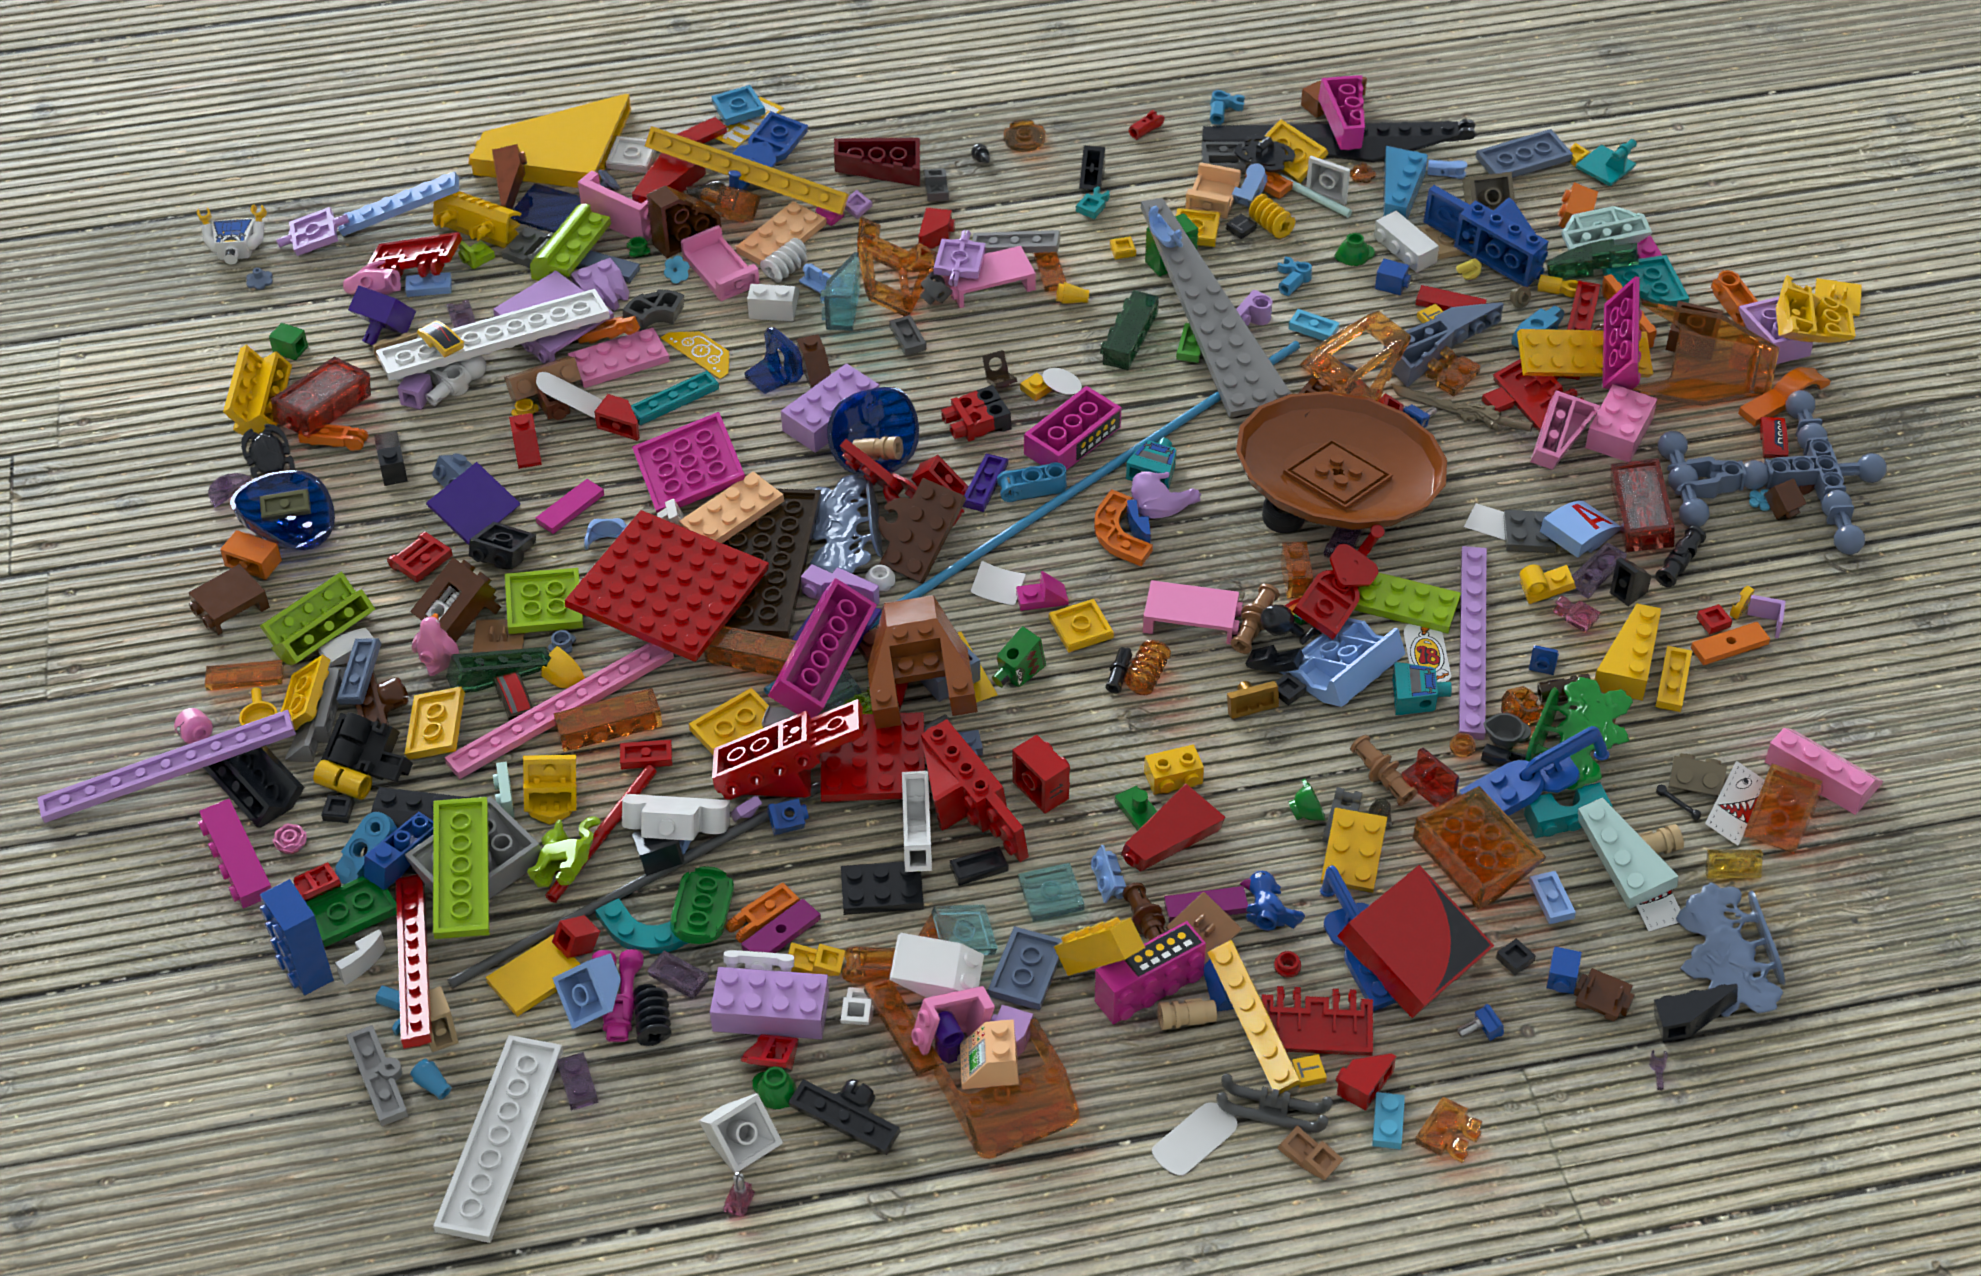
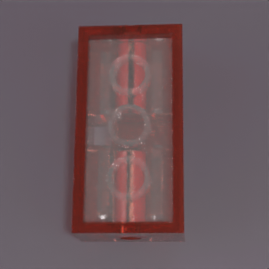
(321, 397)
(1642, 505)

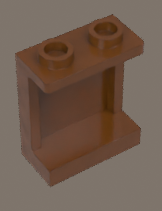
(226, 597)

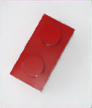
(640, 754)

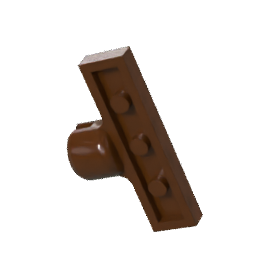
(382, 699)

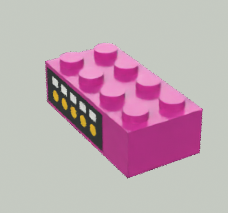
(1073, 429)
(1151, 973)

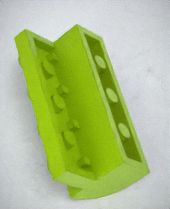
(570, 243)
(316, 619)

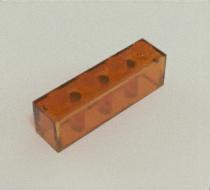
(749, 651)
(607, 719)

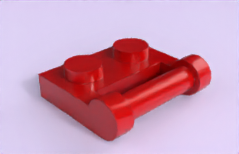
(420, 557)

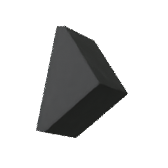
(1092, 167)
(658, 853)

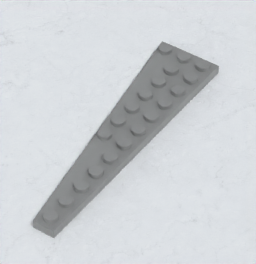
(1229, 348)

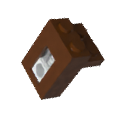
(457, 607)

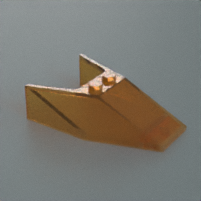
(1712, 359)

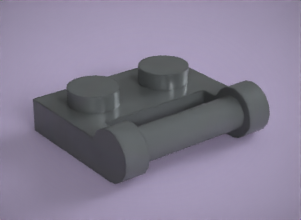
(1223, 152)
(525, 244)

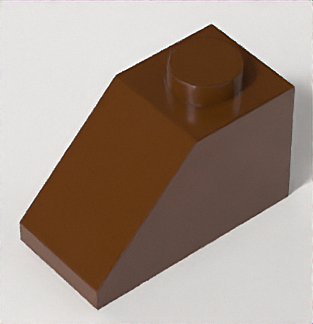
(813, 359)

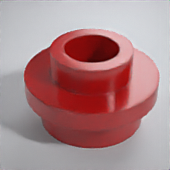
(1287, 958)

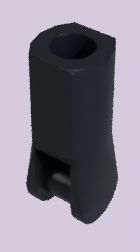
(1498, 756)

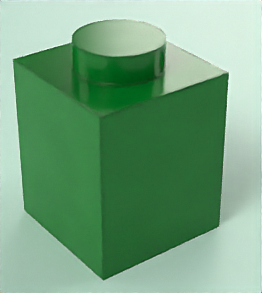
(288, 341)

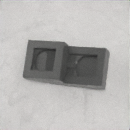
(936, 185)

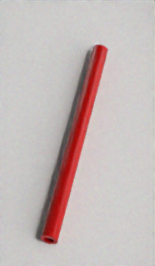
(607, 825)

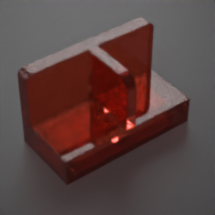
(1432, 778)

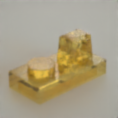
(1734, 863)

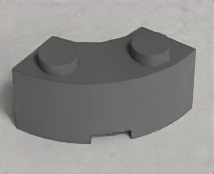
(655, 307)

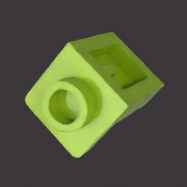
(476, 254)

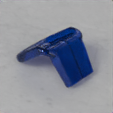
(769, 372)

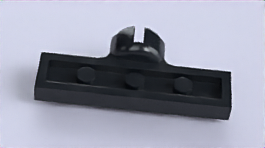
(847, 1113)

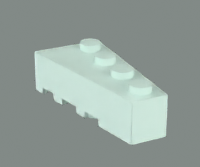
(1627, 858)

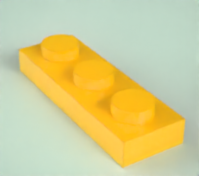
(1673, 679)

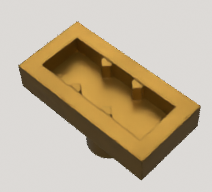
(1252, 699)

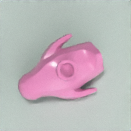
(377, 279)
(434, 645)

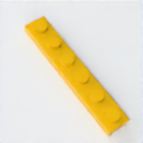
(1254, 1017)

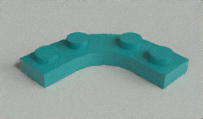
(633, 934)

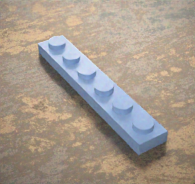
(401, 203)

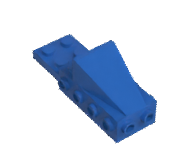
(1499, 236)

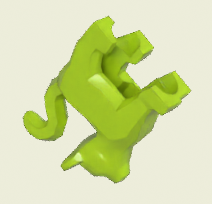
(563, 854)

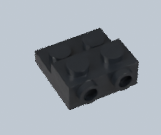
(500, 545)

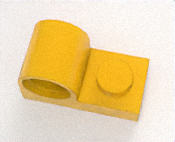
(1544, 585)

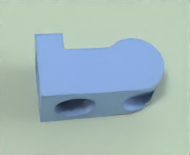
(1252, 186)

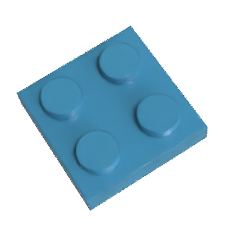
(738, 105)

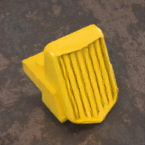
(549, 787)

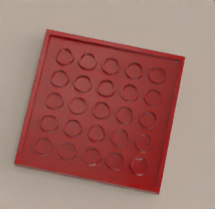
(667, 585)

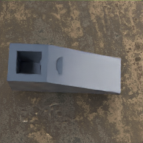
(1471, 319)

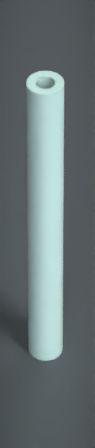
(1321, 199)

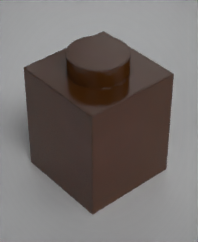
(1785, 499)

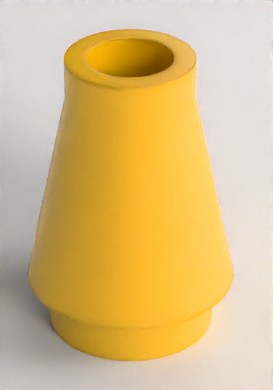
(1070, 293)

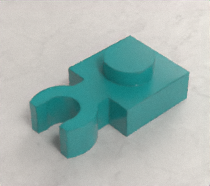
(1093, 204)

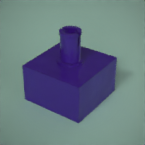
(380, 312)

